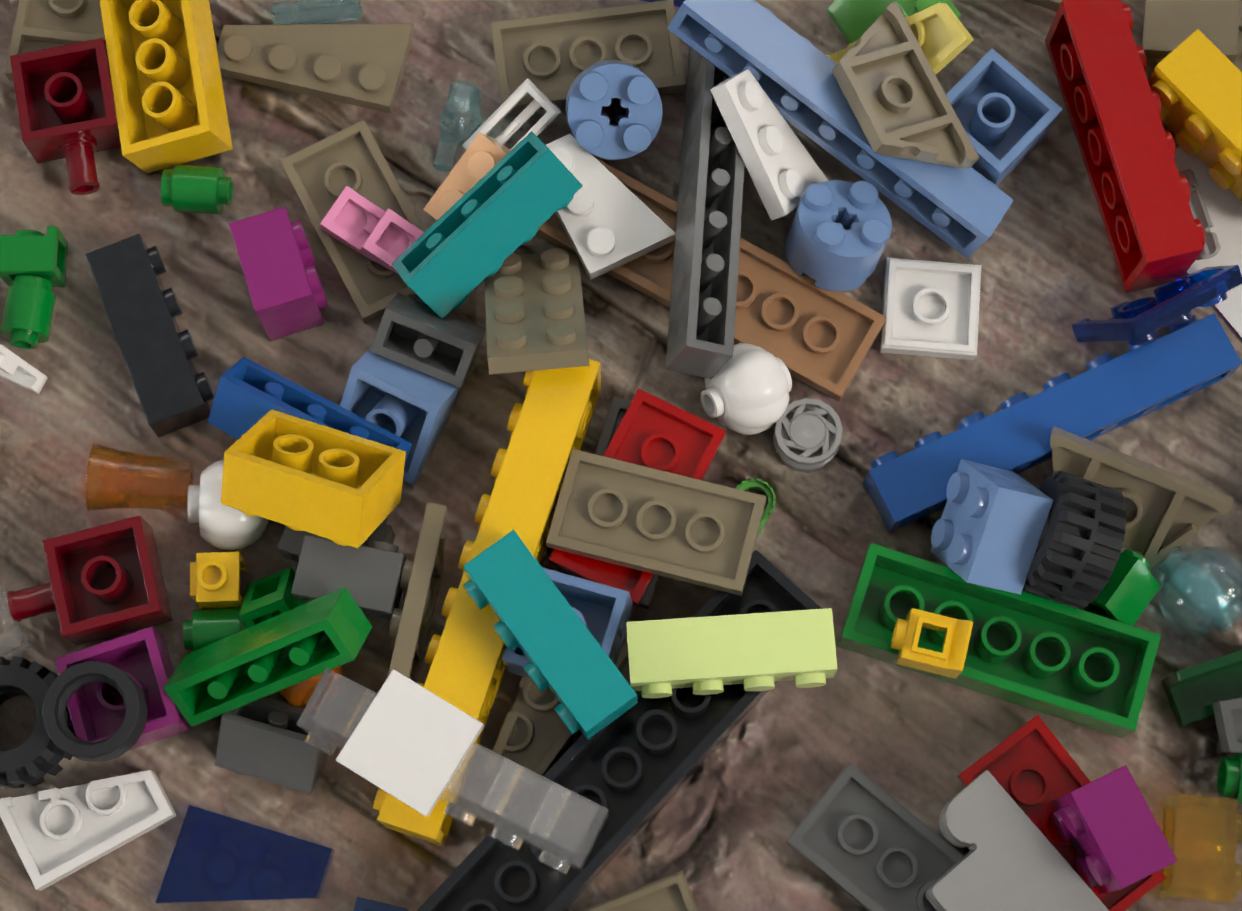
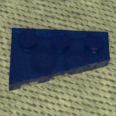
(1171, 306)
(240, 861)

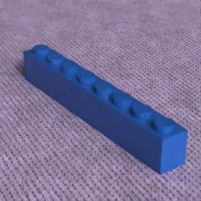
(1086, 405)

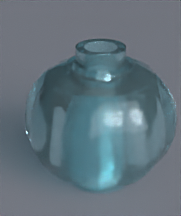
(1201, 590)

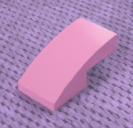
(369, 229)

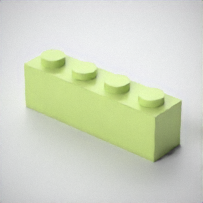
(730, 651)

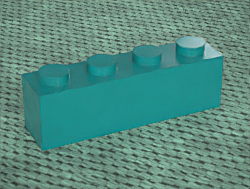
(487, 225)
(550, 636)

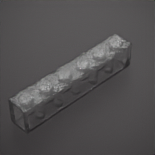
(484, 786)

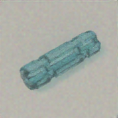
(315, 11)

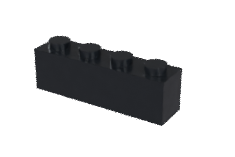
(149, 334)

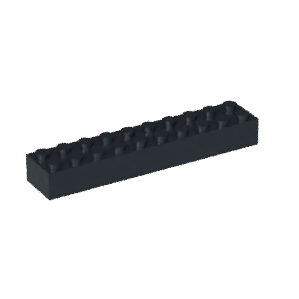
(625, 768)

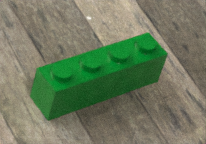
(268, 657)

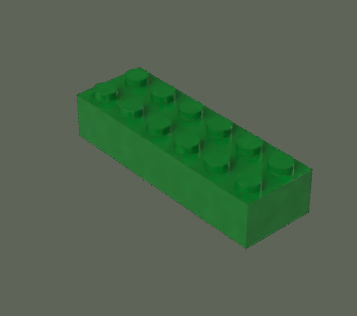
(1018, 644)

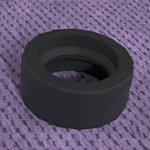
(60, 693)

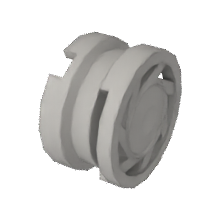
(807, 435)

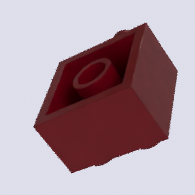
(67, 107)
(99, 582)

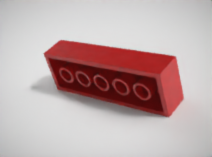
(1124, 142)

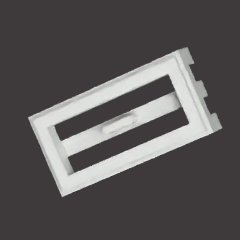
(540, 99)

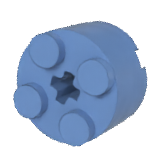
(631, 130)
(838, 234)

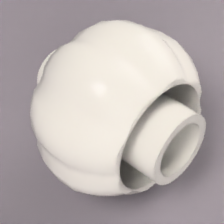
(748, 390)
(218, 523)

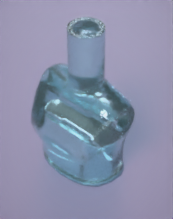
(457, 121)

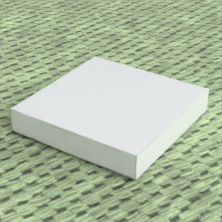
(931, 308)
(410, 743)

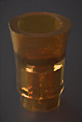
(135, 480)

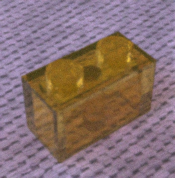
(1204, 841)

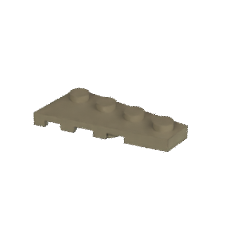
(326, 61)

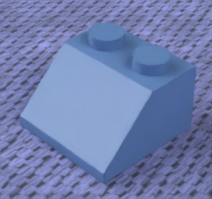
(401, 403)

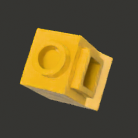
(217, 579)
(955, 646)

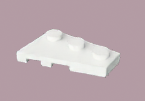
(766, 143)
(604, 217)
(81, 823)

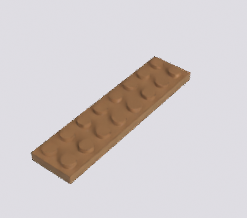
(809, 328)

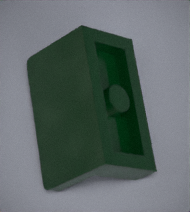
(1198, 686)

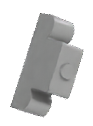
(1007, 859)

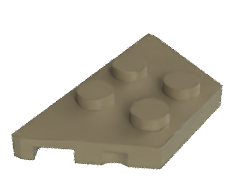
(53, 24)
(901, 97)
(1159, 505)
(421, 584)

